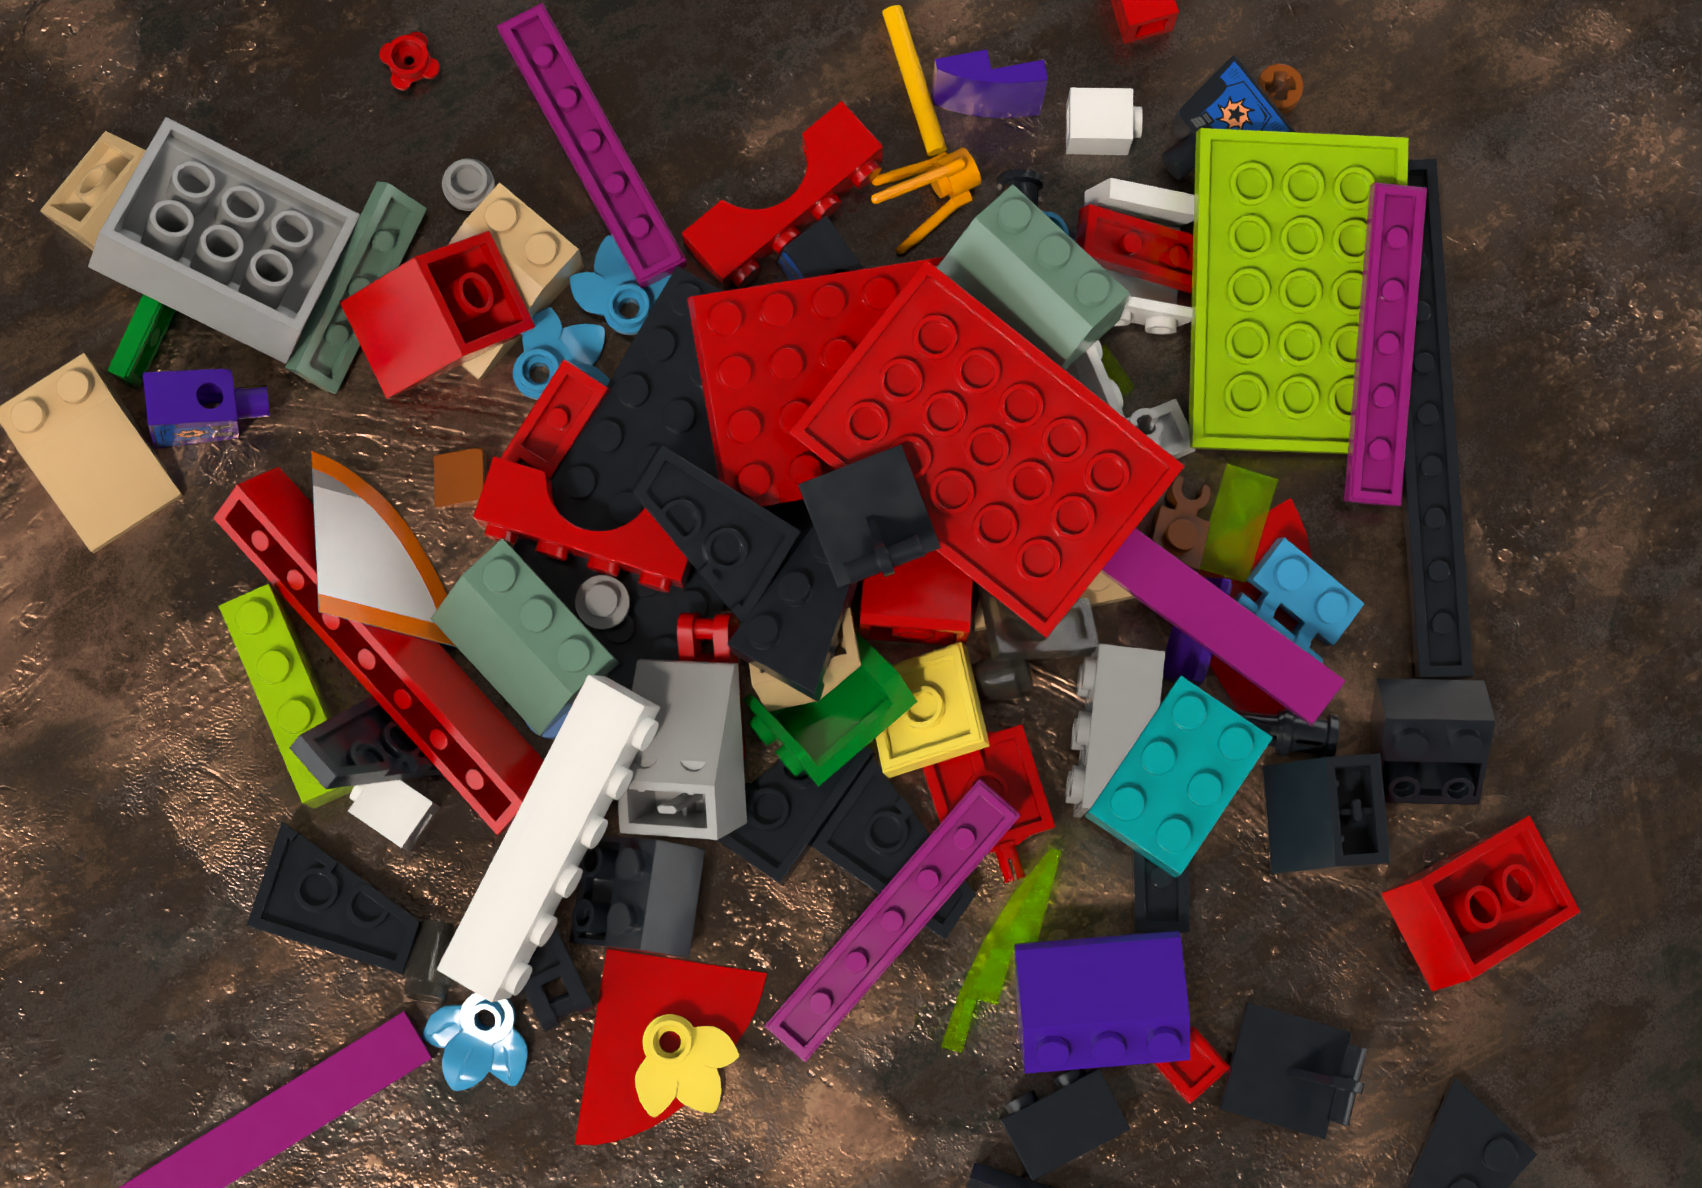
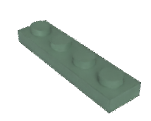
(371, 252)

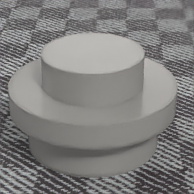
(467, 183)
(602, 602)

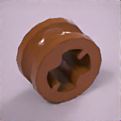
(1289, 77)

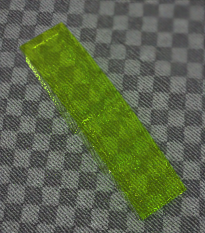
(1016, 924)

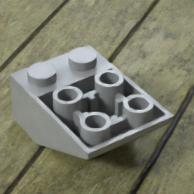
(1120, 700)
(694, 767)

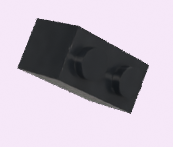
(1062, 1122)

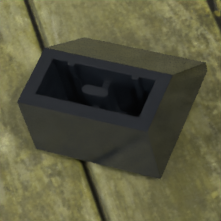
(1432, 739)
(1326, 814)
(638, 896)

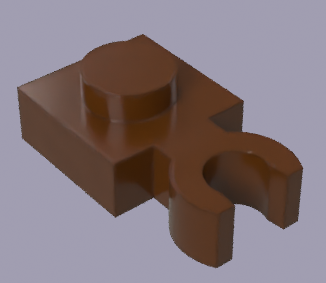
(1179, 528)

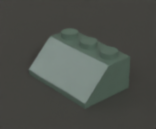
(1035, 278)
(521, 636)

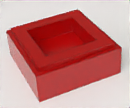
(1195, 1075)

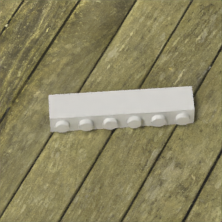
(549, 839)

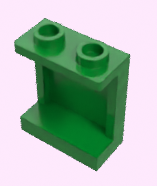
(831, 732)

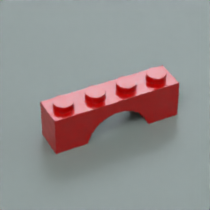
(736, 240)
(521, 505)

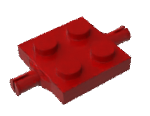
(1012, 774)

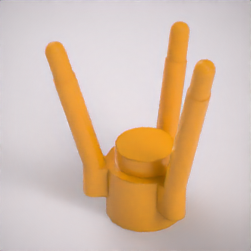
(949, 175)

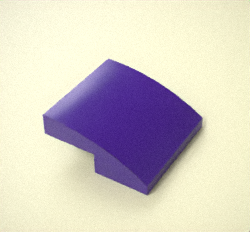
(972, 88)

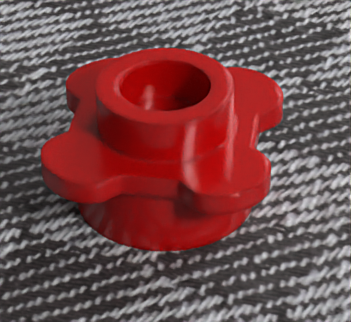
(407, 46)

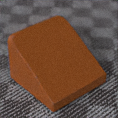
(459, 478)

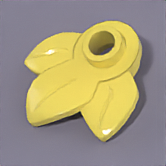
(686, 1073)

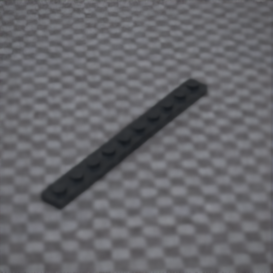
(1432, 469)

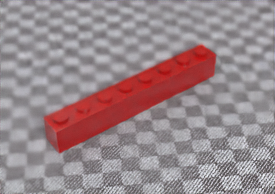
(403, 672)

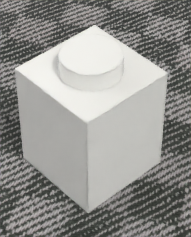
(1101, 121)
(393, 810)

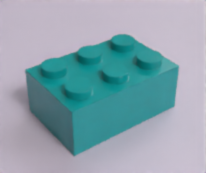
(1178, 777)

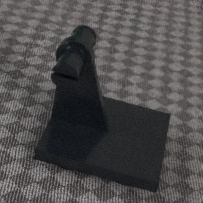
(869, 516)
(1292, 1072)

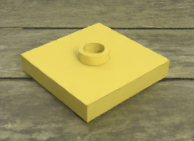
(944, 719)

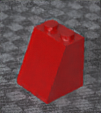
(437, 313)
(918, 604)

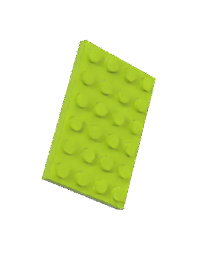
(1280, 284)

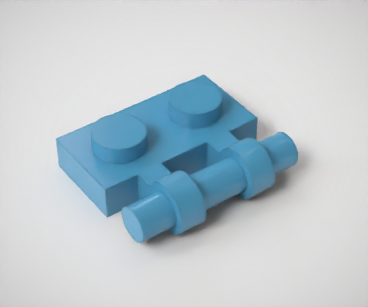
(1302, 591)

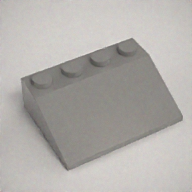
(223, 240)

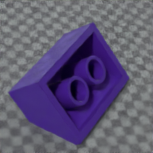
(1102, 1002)

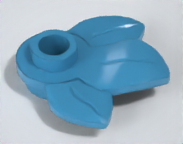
(612, 287)
(551, 344)
(477, 1048)

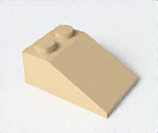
(533, 253)
(88, 452)

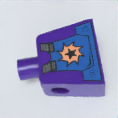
(179, 400)

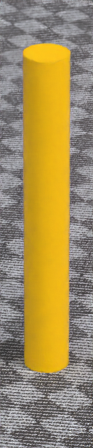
(914, 80)

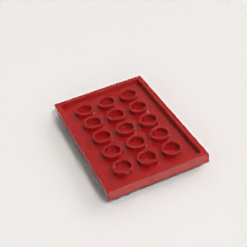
(767, 360)
(1008, 449)

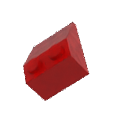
(1480, 904)

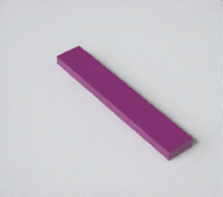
(592, 146)
(1385, 344)
(1223, 627)
(892, 920)
(293, 1110)

